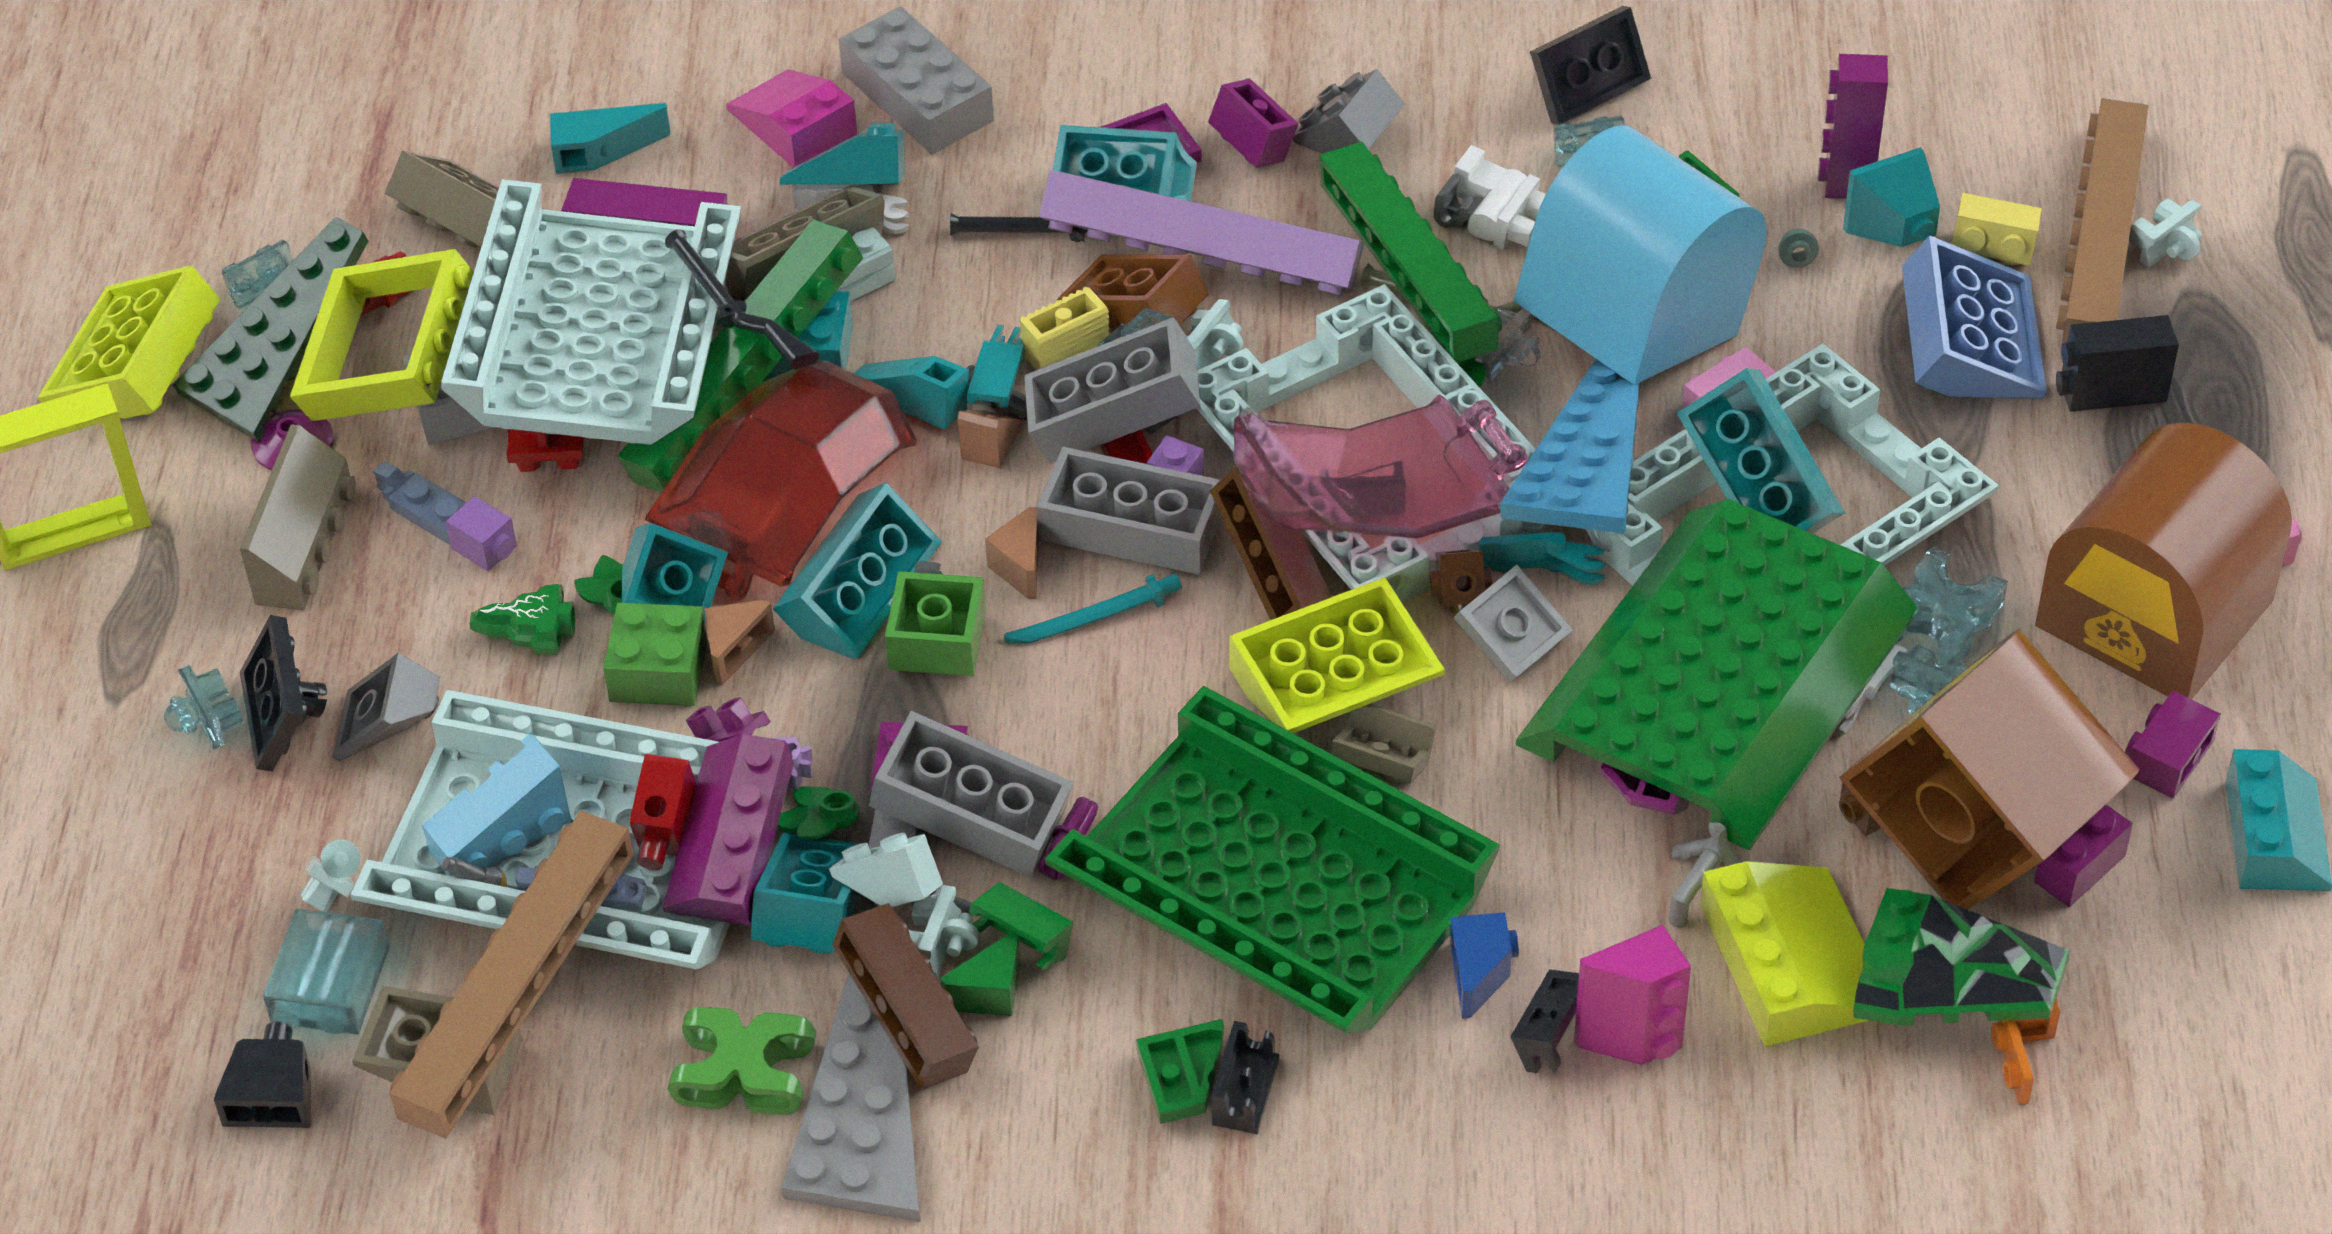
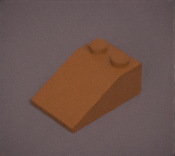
(1143, 281)

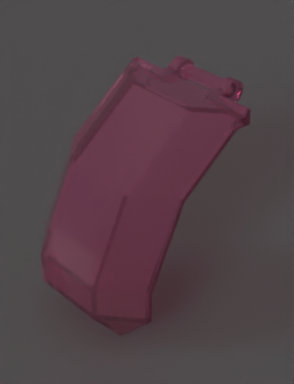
(1379, 478)

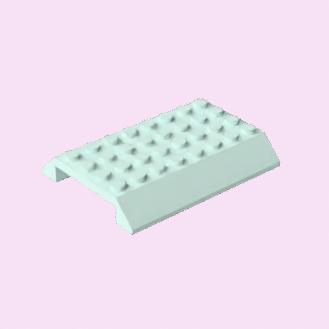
(586, 321)
(599, 775)

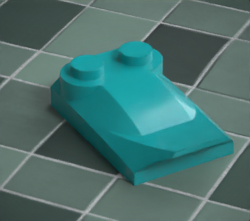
(1127, 158)

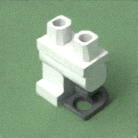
(1494, 202)

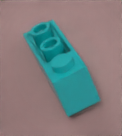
(600, 136)
(923, 387)

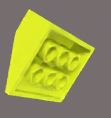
(136, 340)
(1332, 657)
(1786, 946)

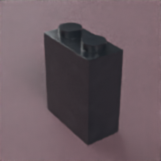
(2117, 363)

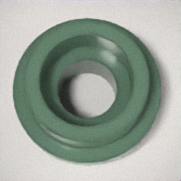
(1796, 239)

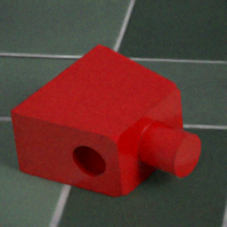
(661, 808)

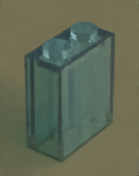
(326, 971)

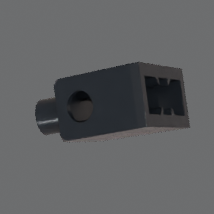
(266, 1082)

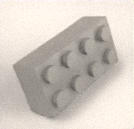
(916, 80)
(1112, 390)
(1129, 510)
(970, 793)

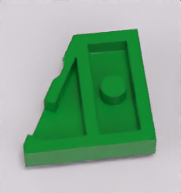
(1181, 1068)

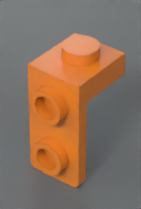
(2009, 1038)

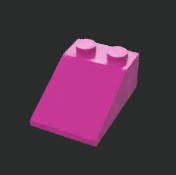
(797, 115)

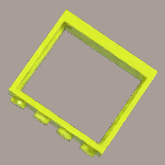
(318, 384)
(86, 523)

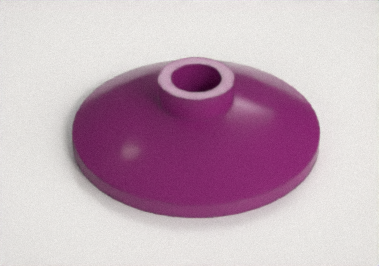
(276, 429)

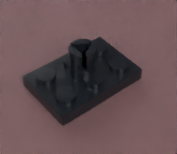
(1590, 65)
(275, 695)

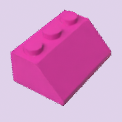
(1633, 998)

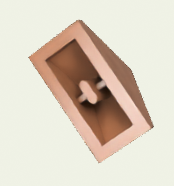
(986, 436)
(1014, 552)
(736, 634)

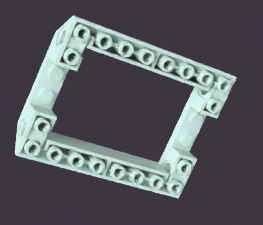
(1347, 336)
(1846, 403)

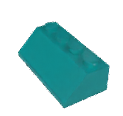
(1759, 453)
(853, 573)

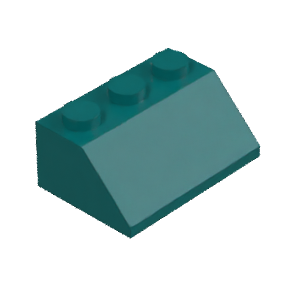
(2276, 823)

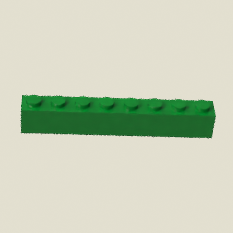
(1410, 252)
(741, 358)

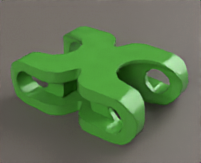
(742, 1060)

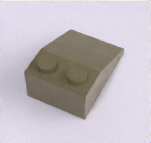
(396, 1028)

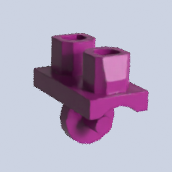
(734, 721)

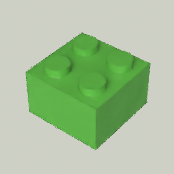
(935, 623)
(655, 654)

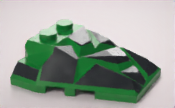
(1952, 961)

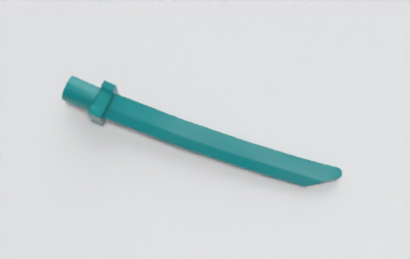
(1153, 590)

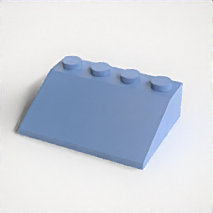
(1971, 324)

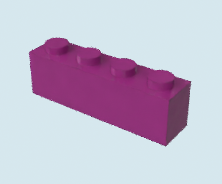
(1854, 119)
(638, 201)

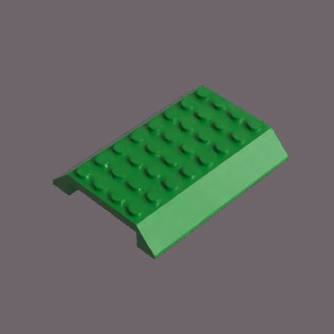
(1728, 664)
(1283, 863)

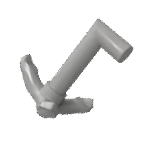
(1712, 851)

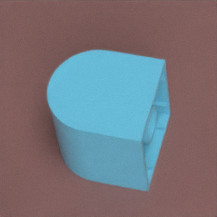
(1640, 256)

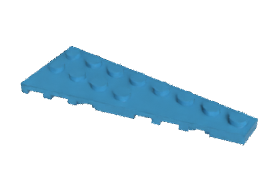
(1584, 459)

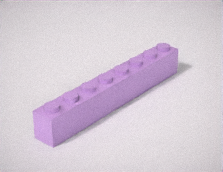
(1201, 231)

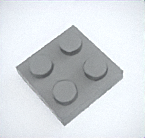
(1513, 623)

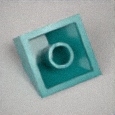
(1893, 200)
(670, 569)

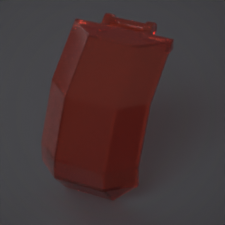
(779, 468)

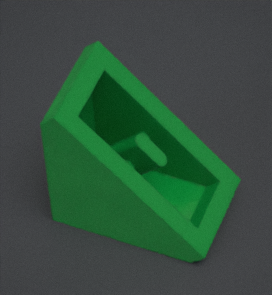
(987, 980)

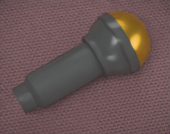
(466, 870)

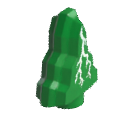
(529, 620)

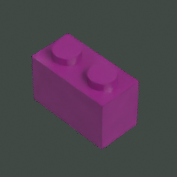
(1253, 123)
(2172, 743)
(2085, 856)

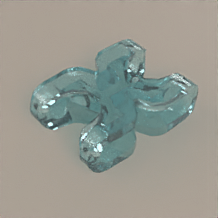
(1950, 609)

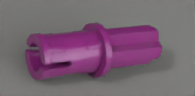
(1078, 819)

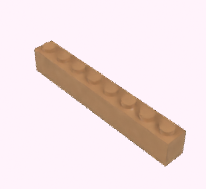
(2105, 213)
(511, 974)

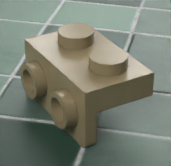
(1385, 743)

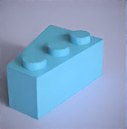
(503, 813)

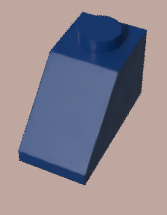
(1480, 957)

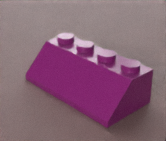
(729, 829)

